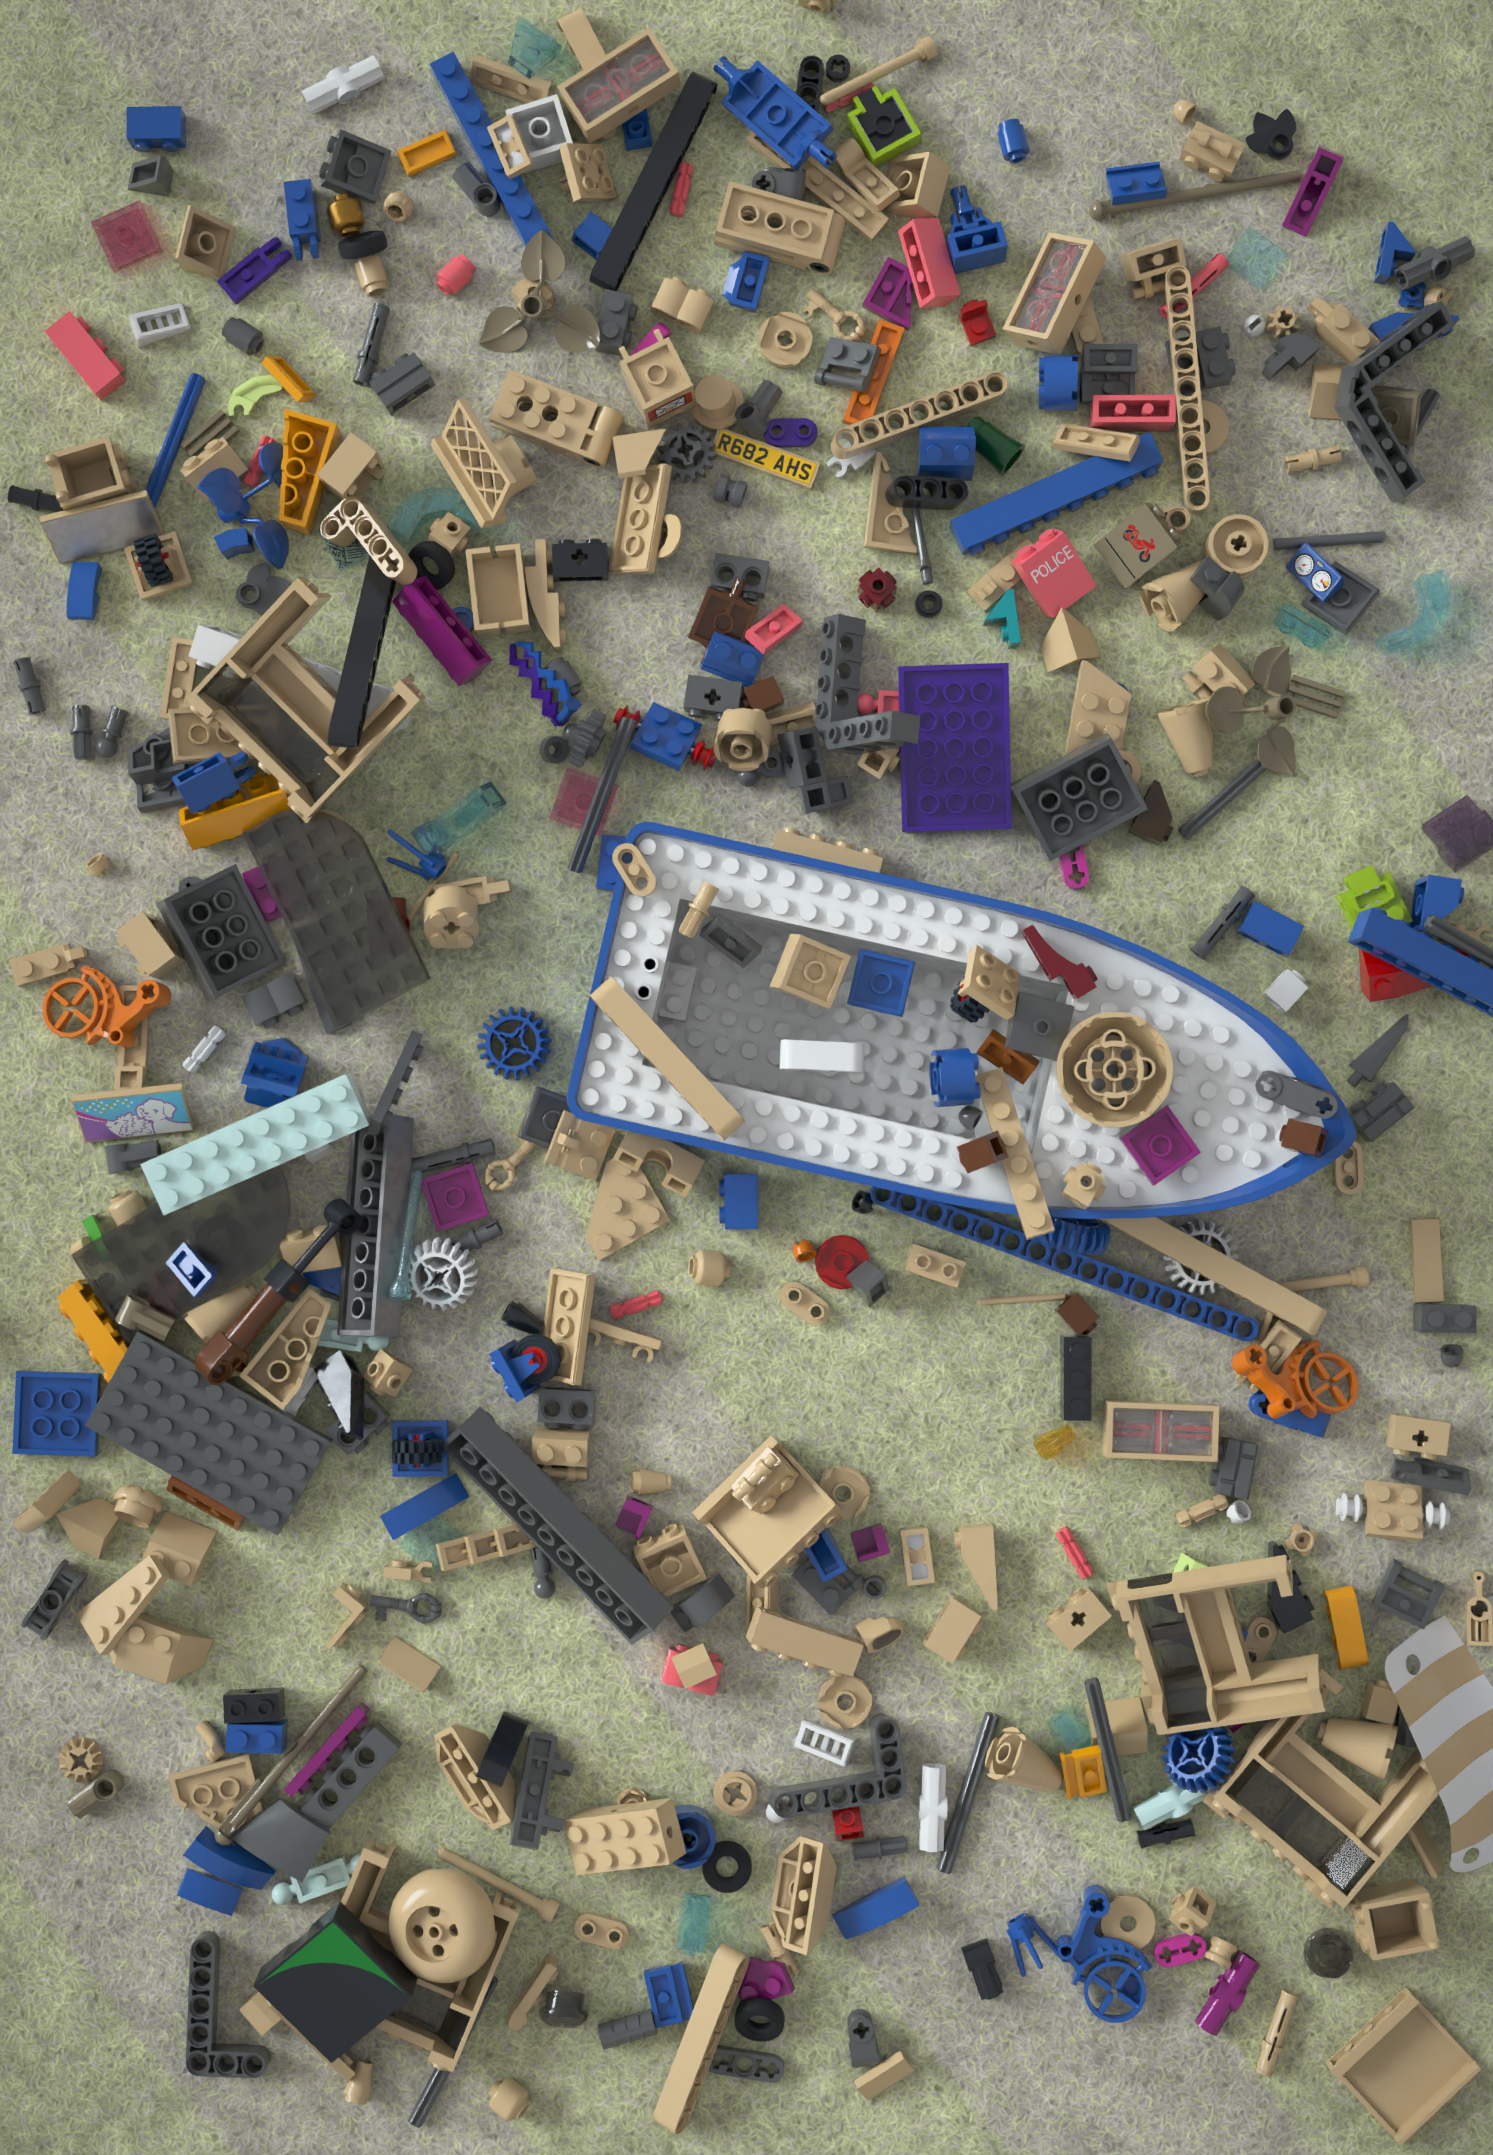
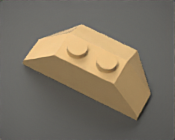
(160, 1649)
(459, 1757)
(803, 1893)

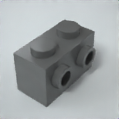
(614, 321)

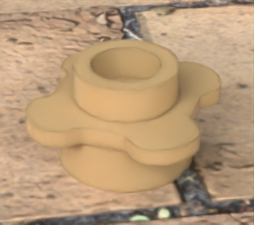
(1293, 1541)

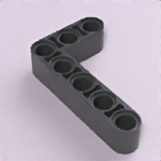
(851, 1783)
(207, 2018)

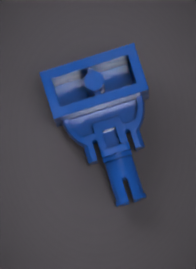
(973, 238)

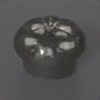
(1328, 1953)
(564, 2009)

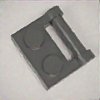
(848, 356)
(830, 1593)
(1403, 1602)

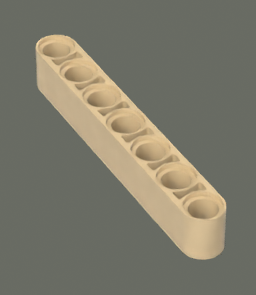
(928, 406)
(667, 1058)
(701, 2038)

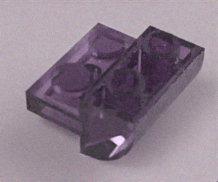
(1460, 833)

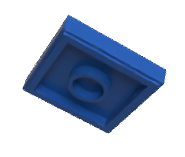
(881, 983)

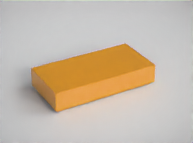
(427, 153)
(288, 378)

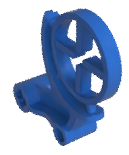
(1087, 1946)

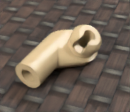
(212, 1740)

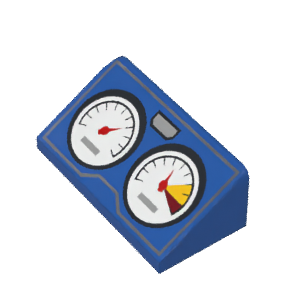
(1315, 573)

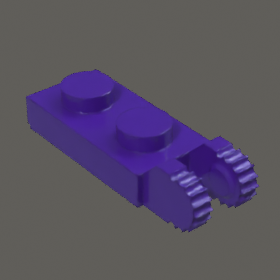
(253, 271)

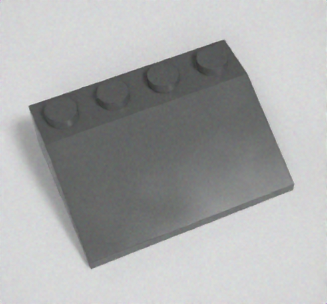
(1079, 796)
(221, 932)

